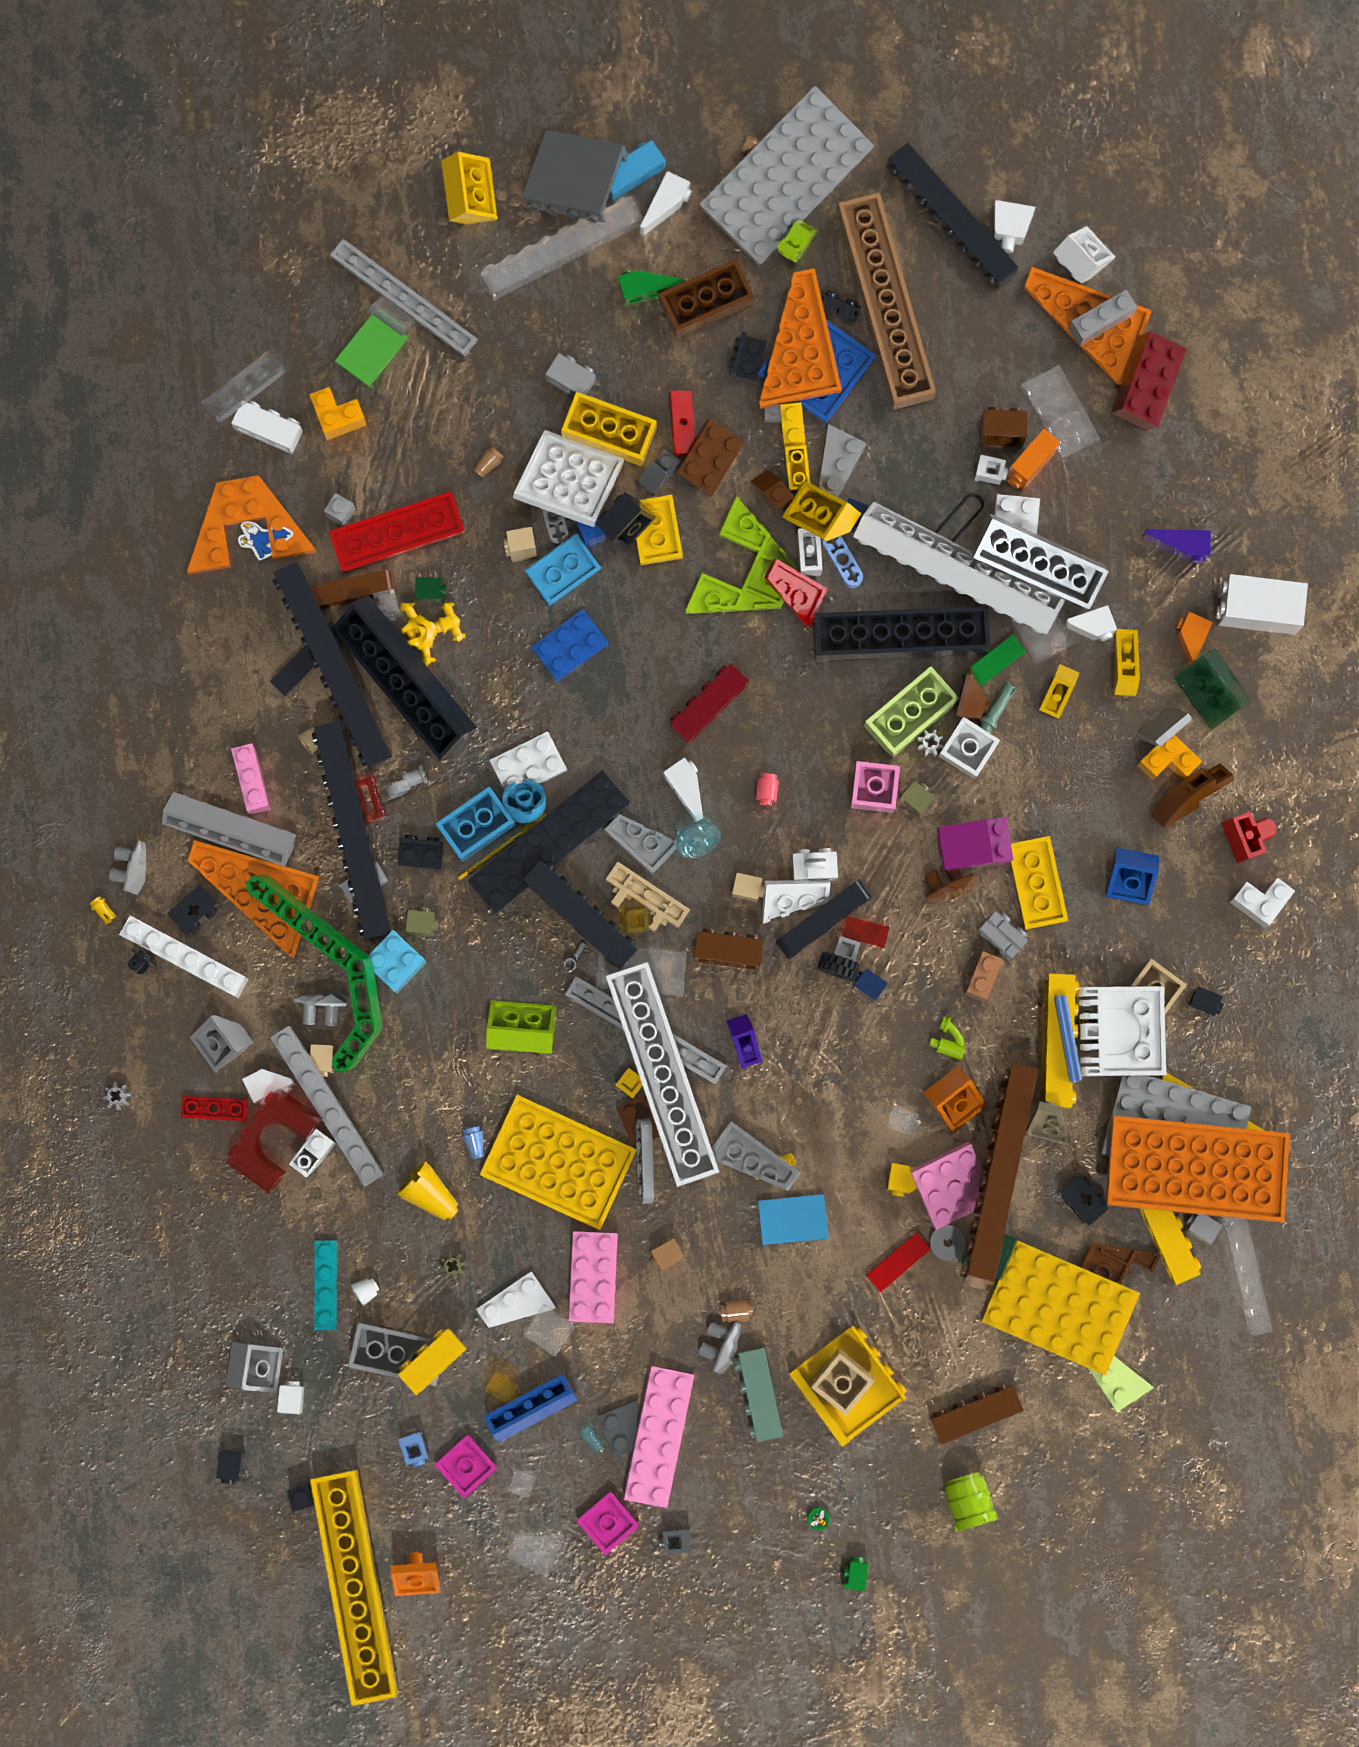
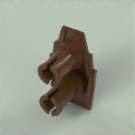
(957, 888)

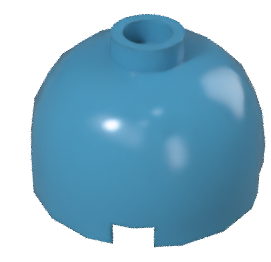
(524, 801)

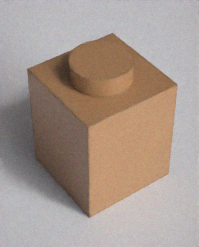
(666, 1255)

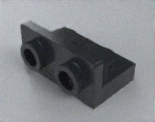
(748, 358)
(420, 853)

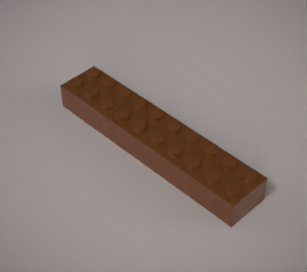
(1000, 1176)

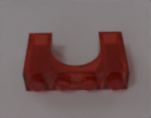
(248, 1156)

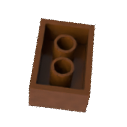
(728, 949)

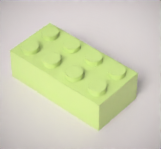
(911, 712)

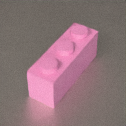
(251, 779)

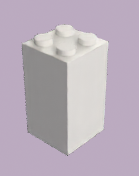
(1262, 604)

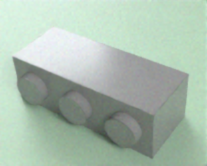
(1102, 318)

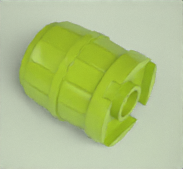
(969, 1501)

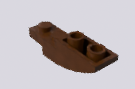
(1189, 792)

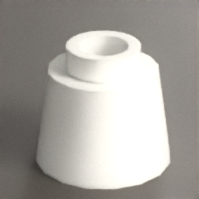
(365, 1290)

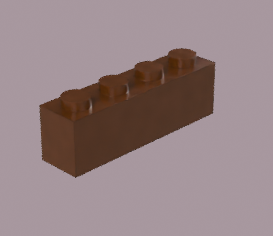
(976, 1414)

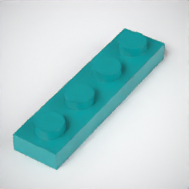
(325, 1284)

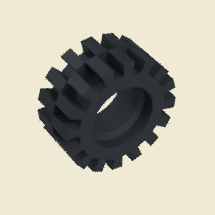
(838, 966)

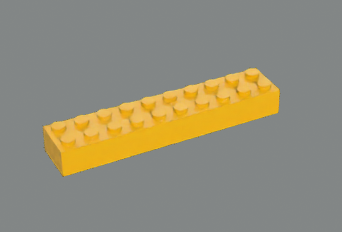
(354, 1587)

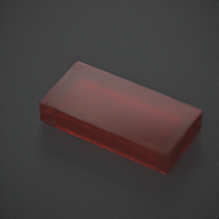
(866, 932)

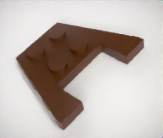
(1115, 1261)

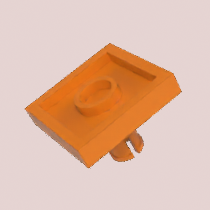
(415, 1577)

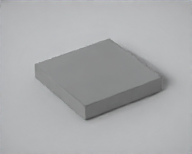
(1164, 726)

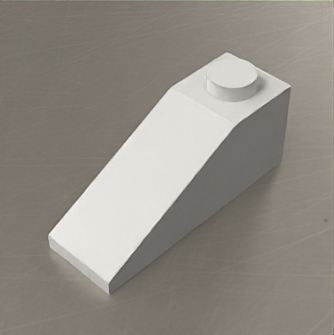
(667, 200)
(684, 783)

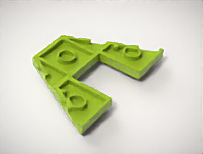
(717, 596)

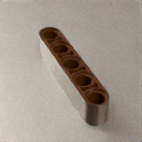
(352, 589)

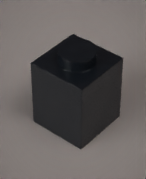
(1205, 1002)
(230, 1466)
(301, 1497)

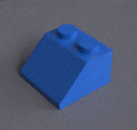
(1132, 876)

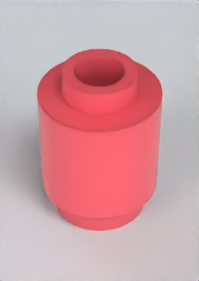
(767, 789)

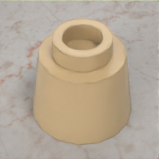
(307, 740)

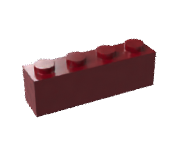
(709, 703)

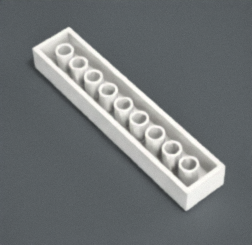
(956, 567)
(662, 1074)

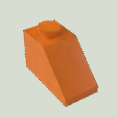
(1192, 634)

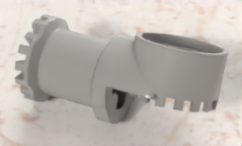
(410, 779)

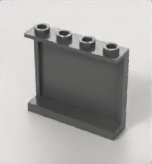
(573, 176)

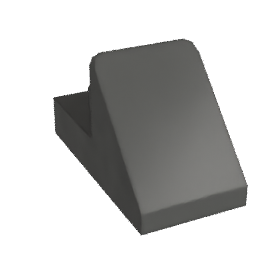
(659, 472)

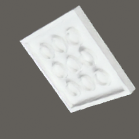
(568, 478)

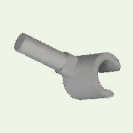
(575, 956)

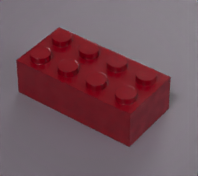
(1148, 380)

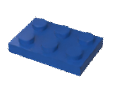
(570, 645)

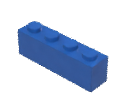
(530, 1408)

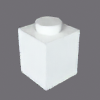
(291, 1398)

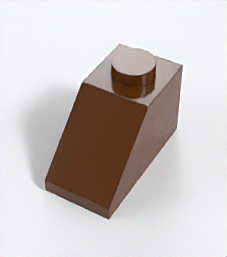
(772, 491)

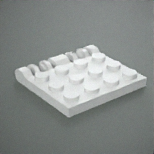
(1127, 1031)

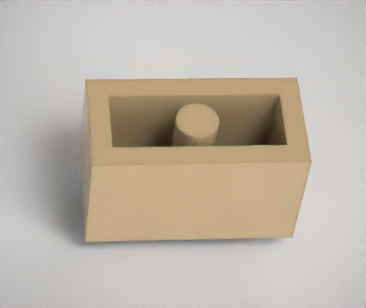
(520, 544)

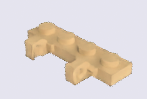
(632, 886)

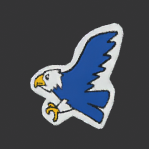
(258, 538)

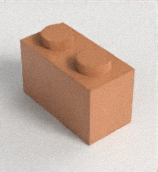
(983, 976)

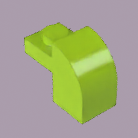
(797, 240)

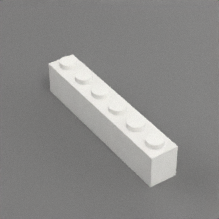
(183, 957)

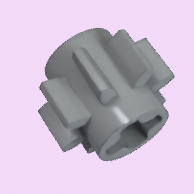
(111, 1098)

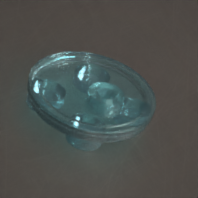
(698, 838)

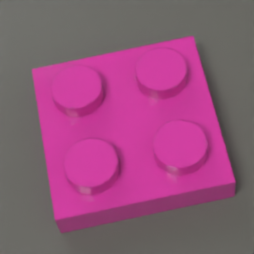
(466, 1466)
(608, 1523)

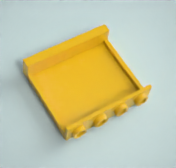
(875, 1402)

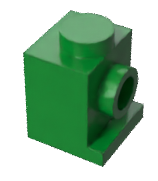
(855, 1574)

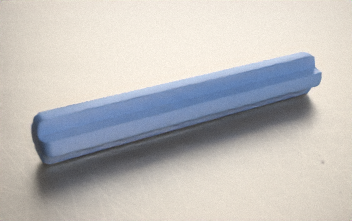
(1068, 1038)

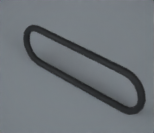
(956, 509)

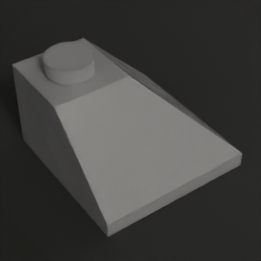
(220, 1041)

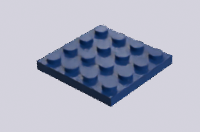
(851, 362)

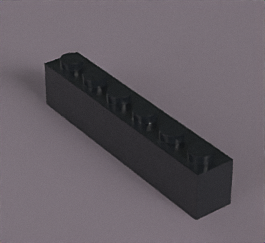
(579, 914)

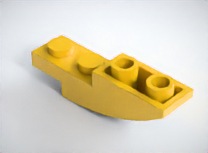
(794, 445)

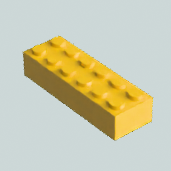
(1054, 1072)

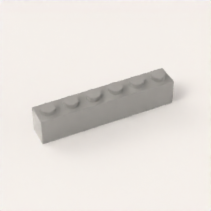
(228, 829)

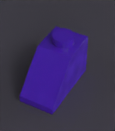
(744, 1040)

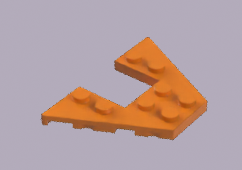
(237, 503)

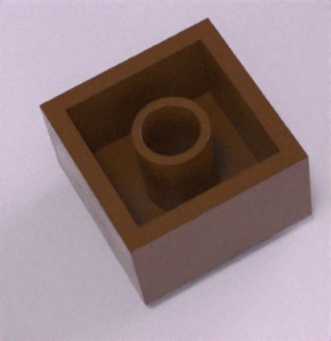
(1003, 427)

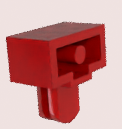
(1247, 836)

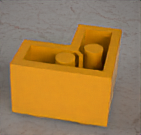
(336, 419)
(1171, 754)

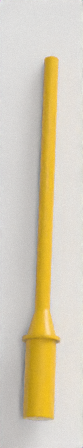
(526, 827)

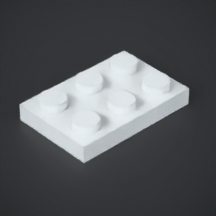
(532, 761)

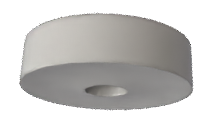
(937, 1243)

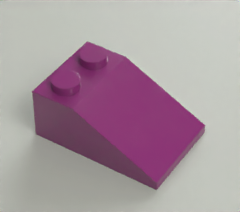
(975, 844)

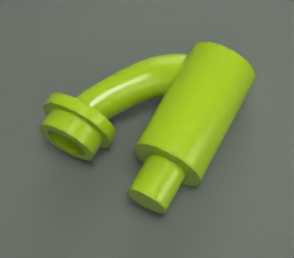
(947, 1047)

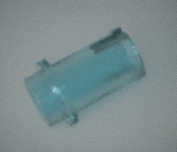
(592, 1440)

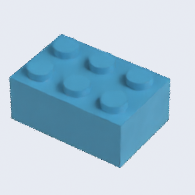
(475, 824)

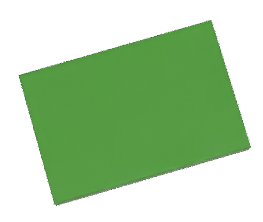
(370, 350)

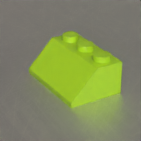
(521, 1027)

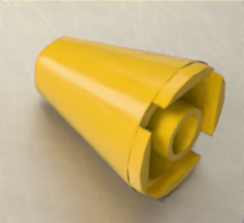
(428, 1192)

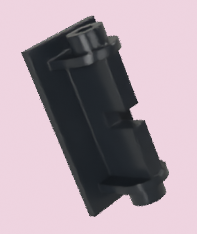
(847, 308)
(140, 962)

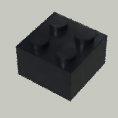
(625, 520)

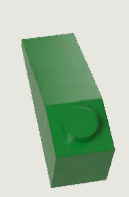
(644, 286)

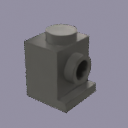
(683, 1546)

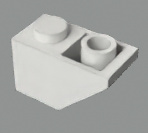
(263, 1082)
(312, 1153)

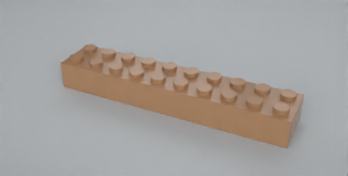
(886, 301)

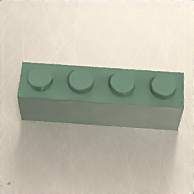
(760, 1395)

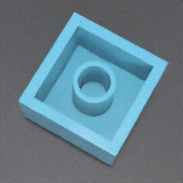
(396, 961)

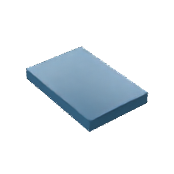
(562, 569)
(793, 1219)

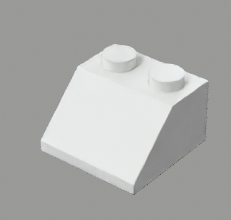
(1083, 254)
(969, 748)

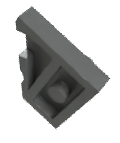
(620, 1428)

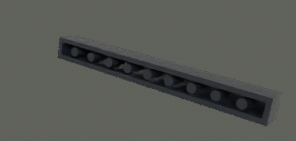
(332, 665)
(352, 830)

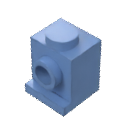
(407, 1443)

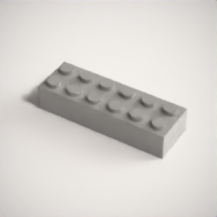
(1039, 561)

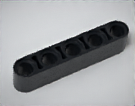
(824, 919)

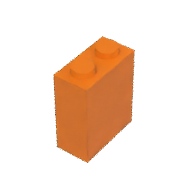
(1032, 460)

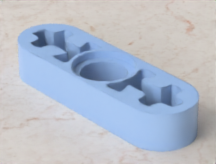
(844, 550)

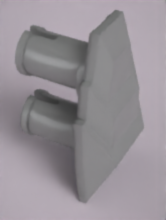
(134, 876)
(330, 1000)
(725, 1356)

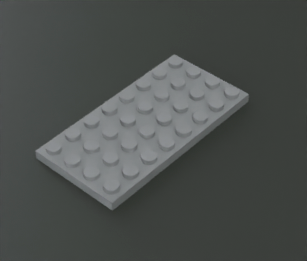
(786, 175)

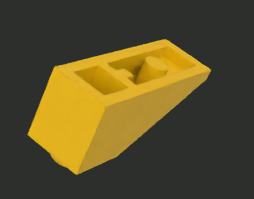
(1126, 662)

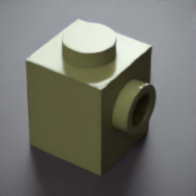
(916, 797)
(421, 922)

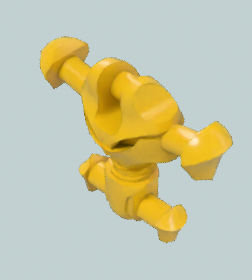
(422, 631)

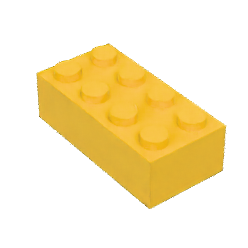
(609, 428)

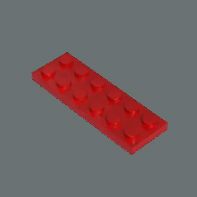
(397, 531)

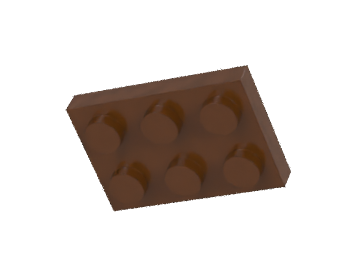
(710, 457)
(636, 1110)

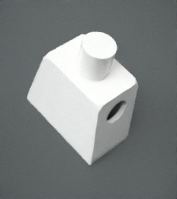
(1011, 223)

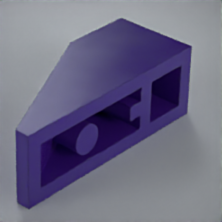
(1186, 544)

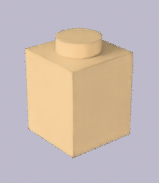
(748, 887)
(322, 1058)

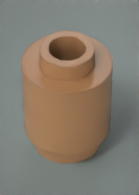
(736, 1310)

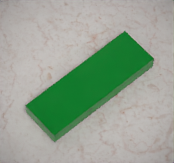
(997, 660)

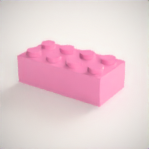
(593, 1277)

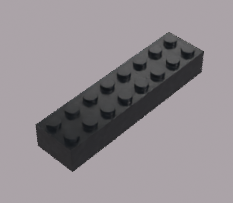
(901, 633)
(404, 677)
(551, 839)

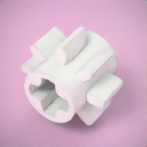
(924, 743)

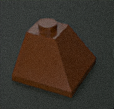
(972, 697)

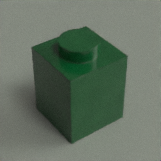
(429, 590)

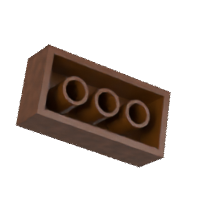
(706, 298)

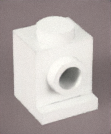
(990, 463)

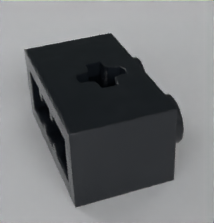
(198, 899)
(1085, 1212)

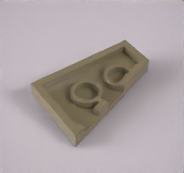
(1048, 1123)

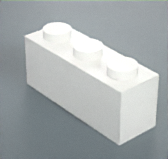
(267, 426)

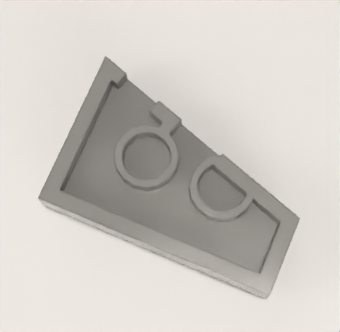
(839, 460)

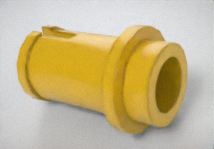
(102, 910)

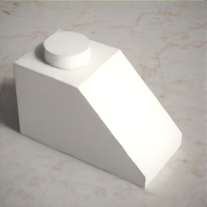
(1093, 624)

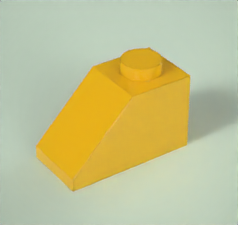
(1059, 691)
(900, 1180)

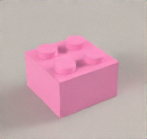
(875, 787)

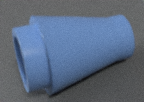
(474, 1141)

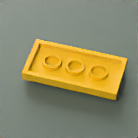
(1037, 883)

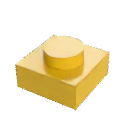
(629, 1083)

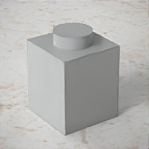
(339, 510)
(1203, 1228)

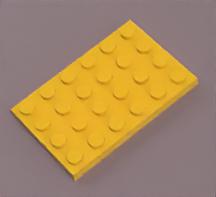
(558, 1162)
(1061, 1308)

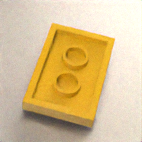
(661, 538)

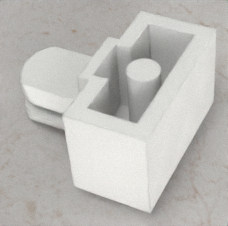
(815, 865)

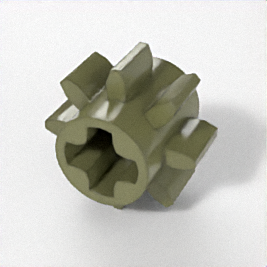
(446, 1267)

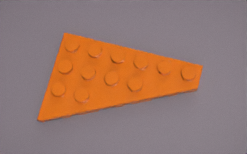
(1070, 300)
(803, 351)
(230, 873)

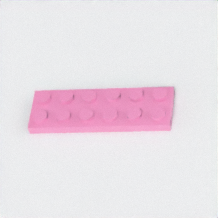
(658, 1437)

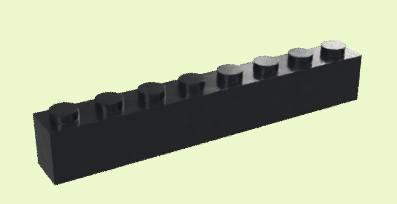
(952, 216)

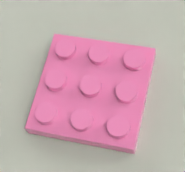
(949, 1185)

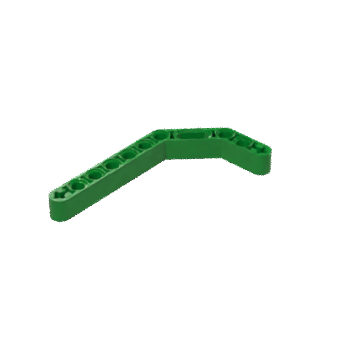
(332, 950)

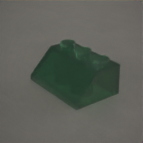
(1213, 689)

